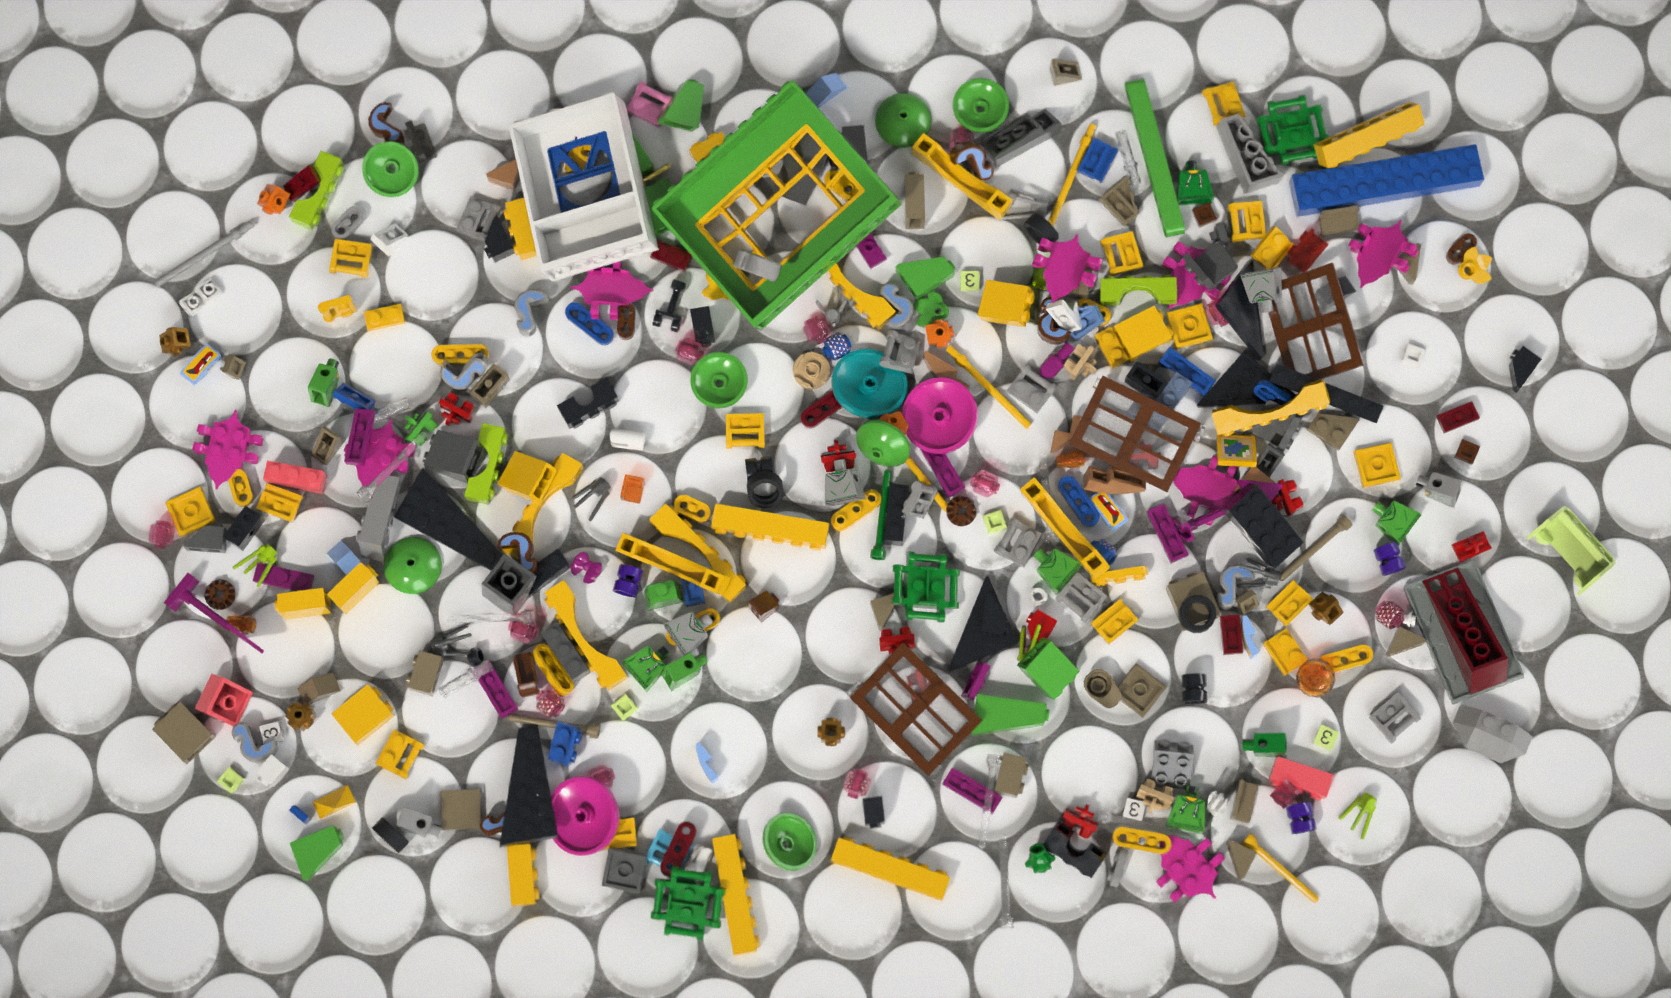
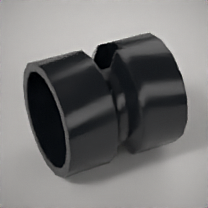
(753, 465)
(1194, 688)

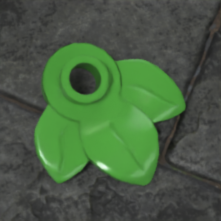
(928, 307)

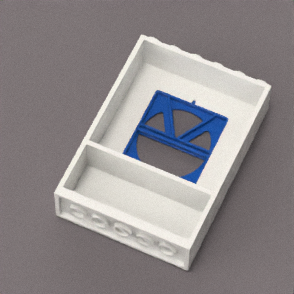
(589, 236)

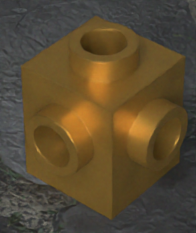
(174, 340)
(1325, 608)
(304, 721)
(831, 724)

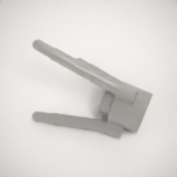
(1038, 205)
(832, 315)

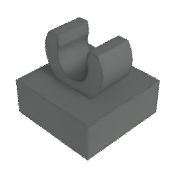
(1221, 234)

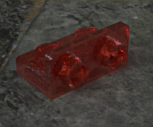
(1307, 251)

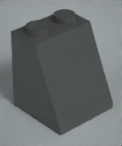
(452, 455)
(508, 585)

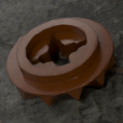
(952, 509)
(228, 596)

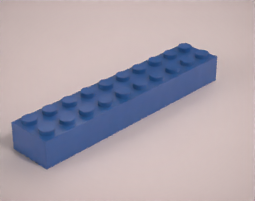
(1386, 180)

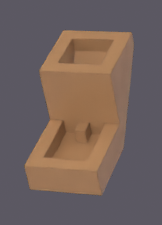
(1061, 438)

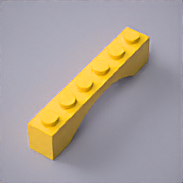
(981, 193)
(874, 307)
(1234, 418)
(566, 475)
(669, 523)
(1064, 529)
(673, 563)
(607, 668)

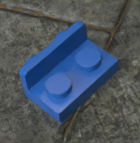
(564, 743)

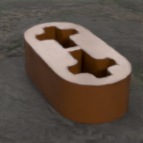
(1458, 246)
(621, 322)

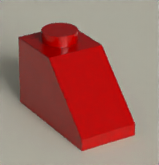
(1047, 625)

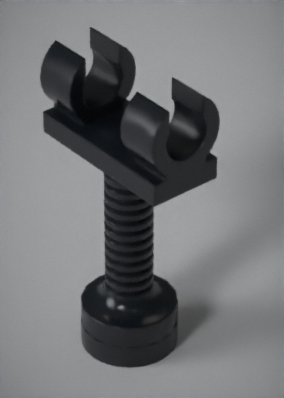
(678, 287)

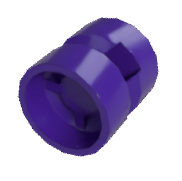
(1389, 558)
(627, 587)
(1303, 811)

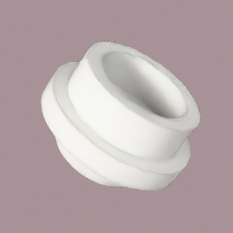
(1038, 590)
(1410, 620)

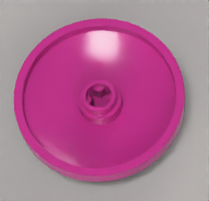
(940, 415)
(584, 815)

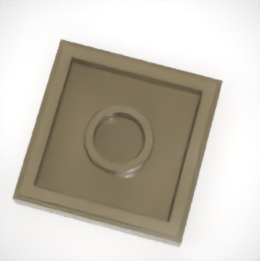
(1140, 690)
(461, 809)

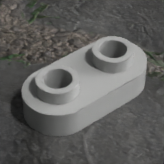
(345, 222)
(1120, 859)

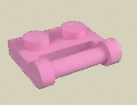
(646, 109)

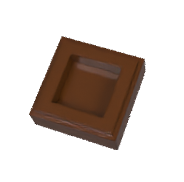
(1204, 215)
(1467, 451)

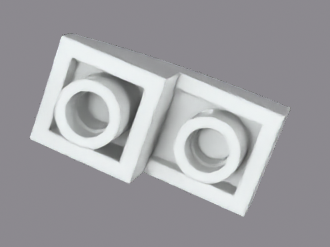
(201, 297)

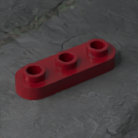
(818, 413)
(682, 840)

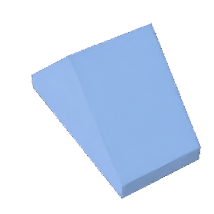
(826, 89)
(343, 557)

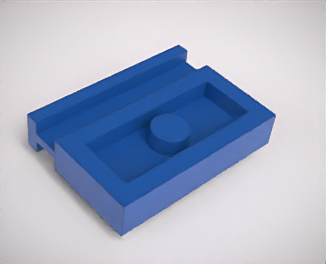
(1097, 160)

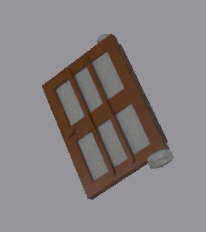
(1315, 325)
(1135, 433)
(915, 709)

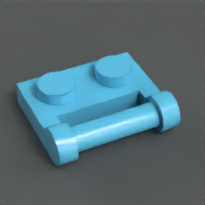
(661, 843)

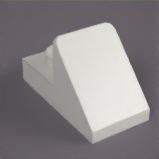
(389, 238)
(1065, 314)

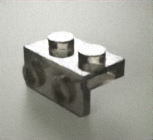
(421, 141)

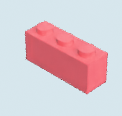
(295, 477)
(1303, 777)

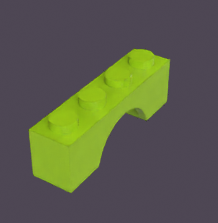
(308, 211)
(1162, 289)
(480, 487)

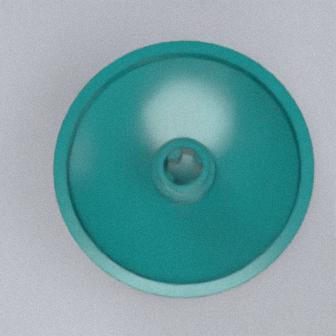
(866, 386)

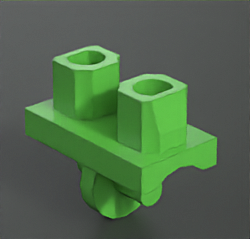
(425, 421)

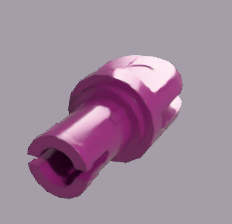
(1055, 362)

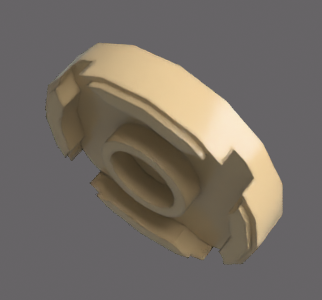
(811, 370)

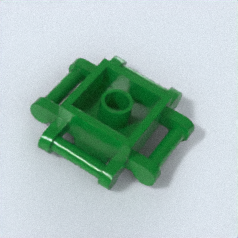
(1292, 129)
(925, 587)
(688, 902)

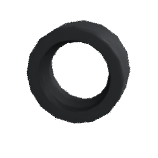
(1040, 228)
(765, 501)
(1202, 600)
(390, 835)

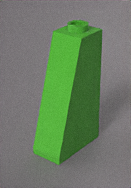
(1007, 714)

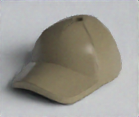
(1107, 692)

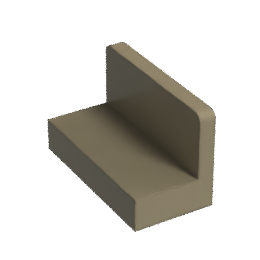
(1339, 220)
(1243, 801)

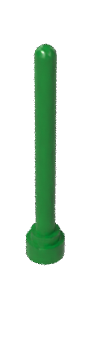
(878, 551)

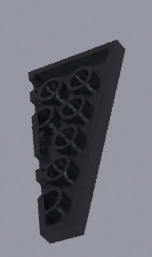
(439, 517)
(529, 802)

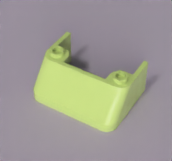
(1576, 546)

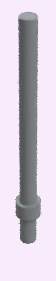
(235, 233)

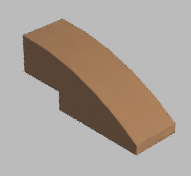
(941, 369)
(1112, 481)

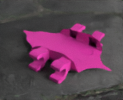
(1381, 251)
(1065, 266)
(1187, 286)
(610, 288)
(227, 448)
(382, 450)
(1206, 486)
(1188, 868)

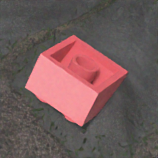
(223, 700)

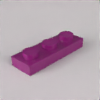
(359, 437)
(944, 473)
(1167, 533)
(284, 578)
(497, 693)
(969, 789)

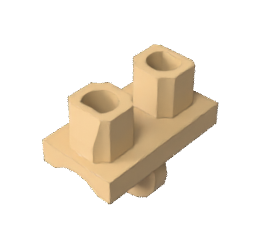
(1075, 368)
(1154, 798)

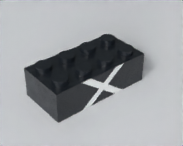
(1262, 525)

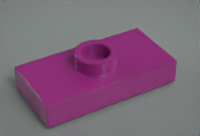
(871, 251)
(975, 681)

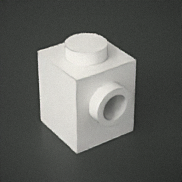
(271, 771)

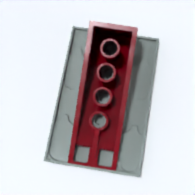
(1463, 632)

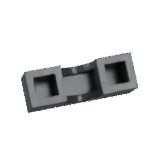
(565, 652)

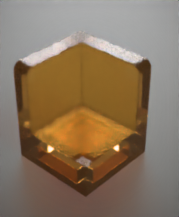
(632, 489)

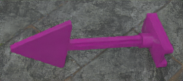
(1186, 527)
(183, 593)

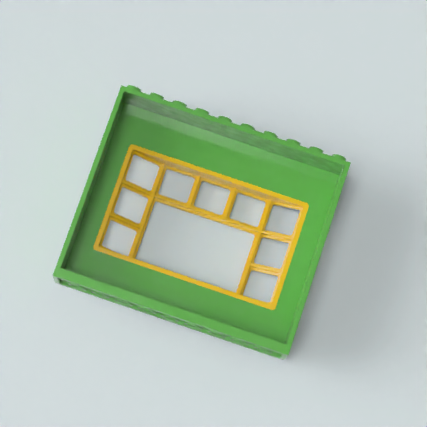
(741, 163)

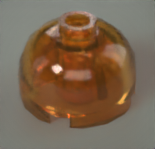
(1315, 677)

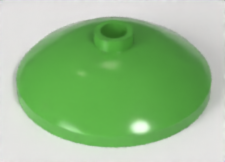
(983, 94)
(898, 130)
(384, 179)
(716, 368)
(882, 443)
(417, 577)
(798, 840)

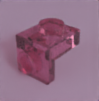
(1284, 793)

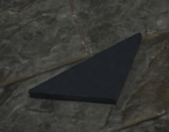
(1241, 313)
(1238, 385)
(977, 646)

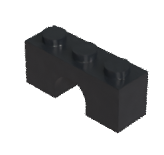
(702, 326)
(575, 414)
(895, 517)
(1086, 860)

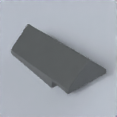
(1021, 136)
(801, 191)

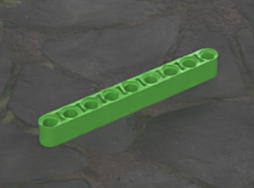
(1154, 158)

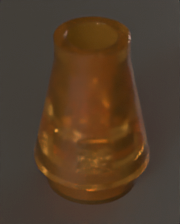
(1071, 460)
(244, 624)

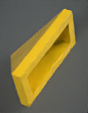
(334, 802)

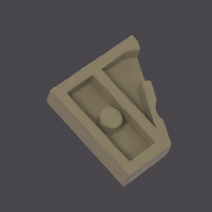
(1120, 202)
(1332, 428)

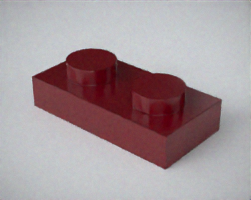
(302, 183)
(671, 256)
(1458, 417)
(1231, 634)

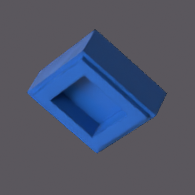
(300, 814)

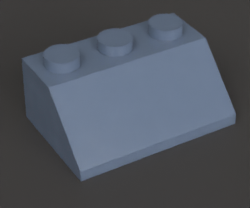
(1174, 390)

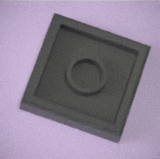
(624, 870)

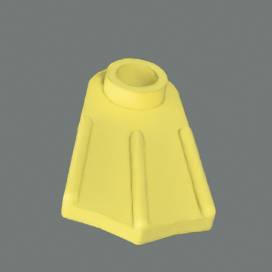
(657, 172)

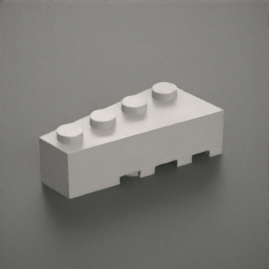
(1246, 155)
(378, 519)

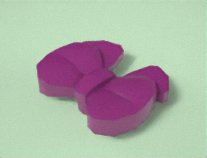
(582, 562)

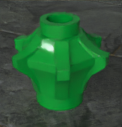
(1039, 859)

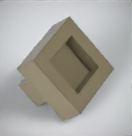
(233, 366)
(1247, 601)

